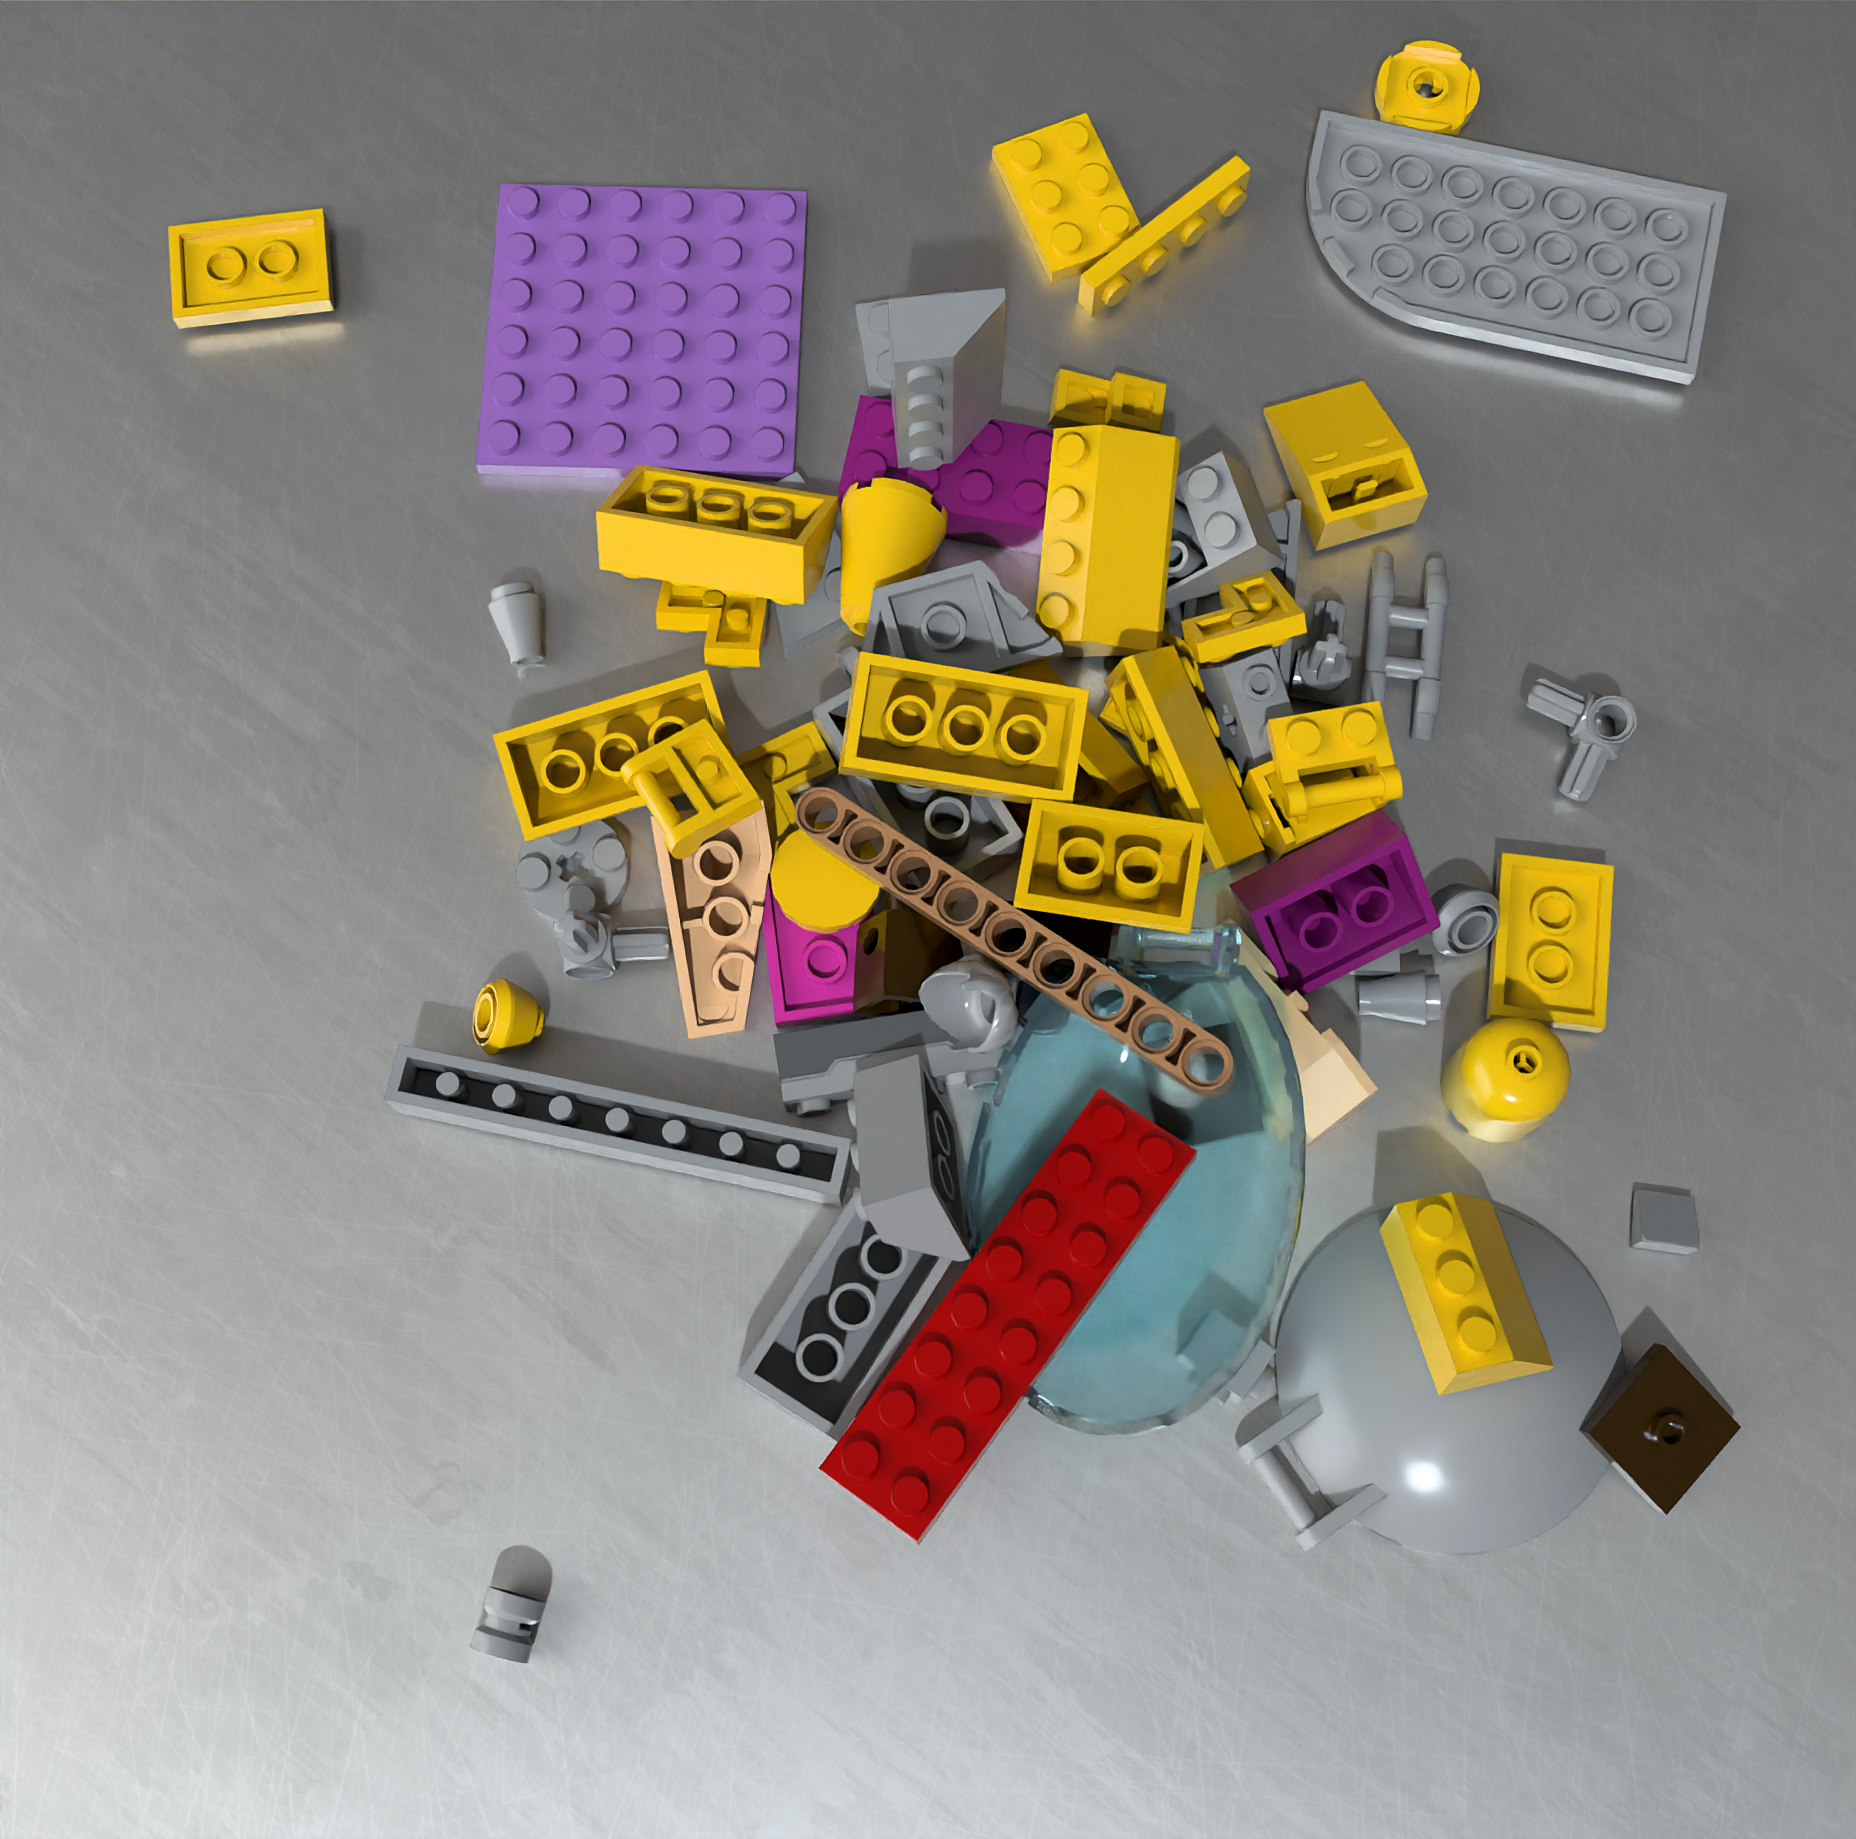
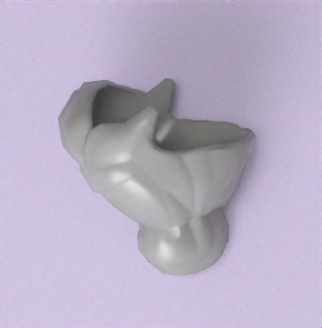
(971, 1004)

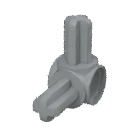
(1322, 665)
(1591, 746)
(596, 945)

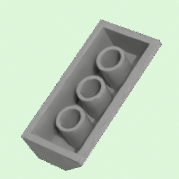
(944, 372)

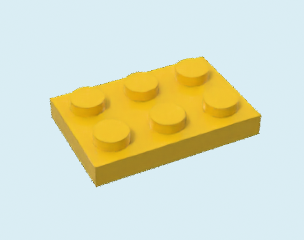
(1066, 195)
(250, 268)
(1551, 942)

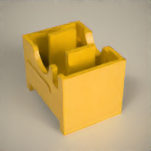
(1287, 834)

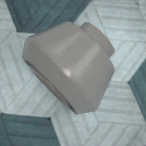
(1466, 917)

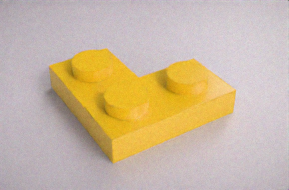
(1254, 615)
(732, 622)
(783, 769)

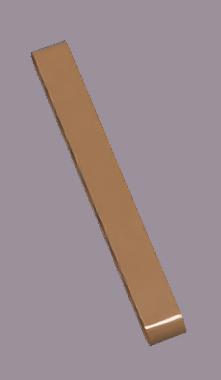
(1032, 959)

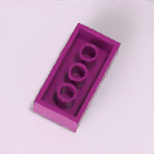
(990, 491)

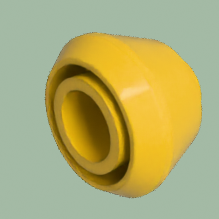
(505, 1017)

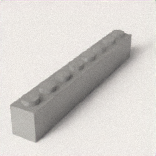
(620, 1125)

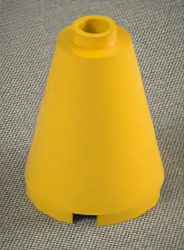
(885, 539)

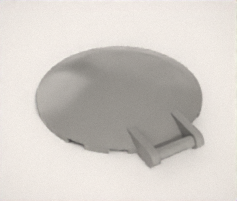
(1421, 1466)

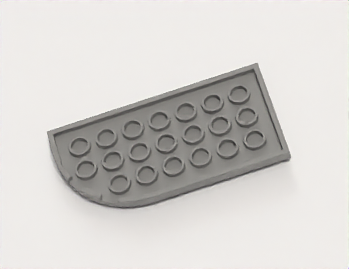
(1516, 245)

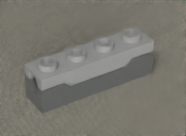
(821, 1061)

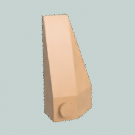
(716, 919)
(1329, 1074)

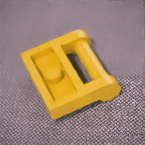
(1332, 742)
(707, 778)

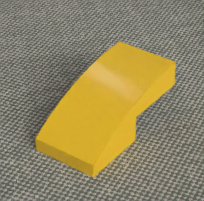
(1121, 403)

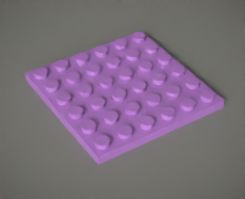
(644, 332)

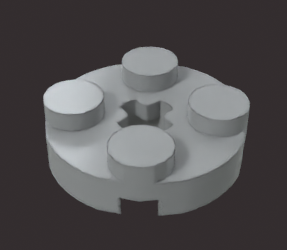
(599, 890)

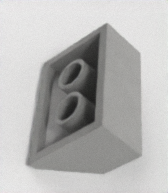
(908, 1160)

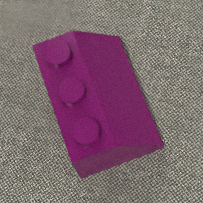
(1336, 903)

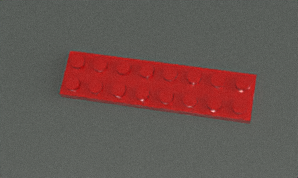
(1007, 1316)

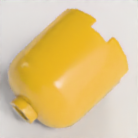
(1491, 1093)

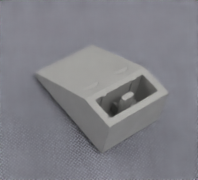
(1232, 526)

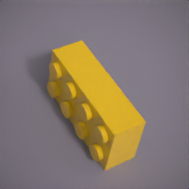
(962, 730)

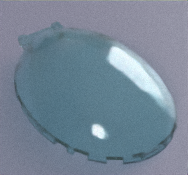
(1221, 1245)

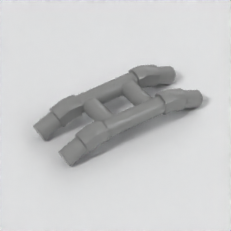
(1429, 619)

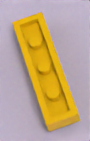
(1154, 243)

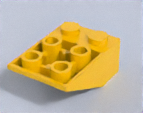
(1346, 464)

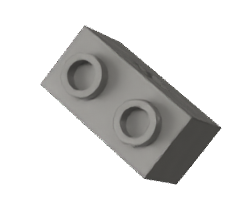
(1243, 699)

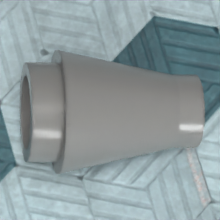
(518, 620)
(1402, 997)

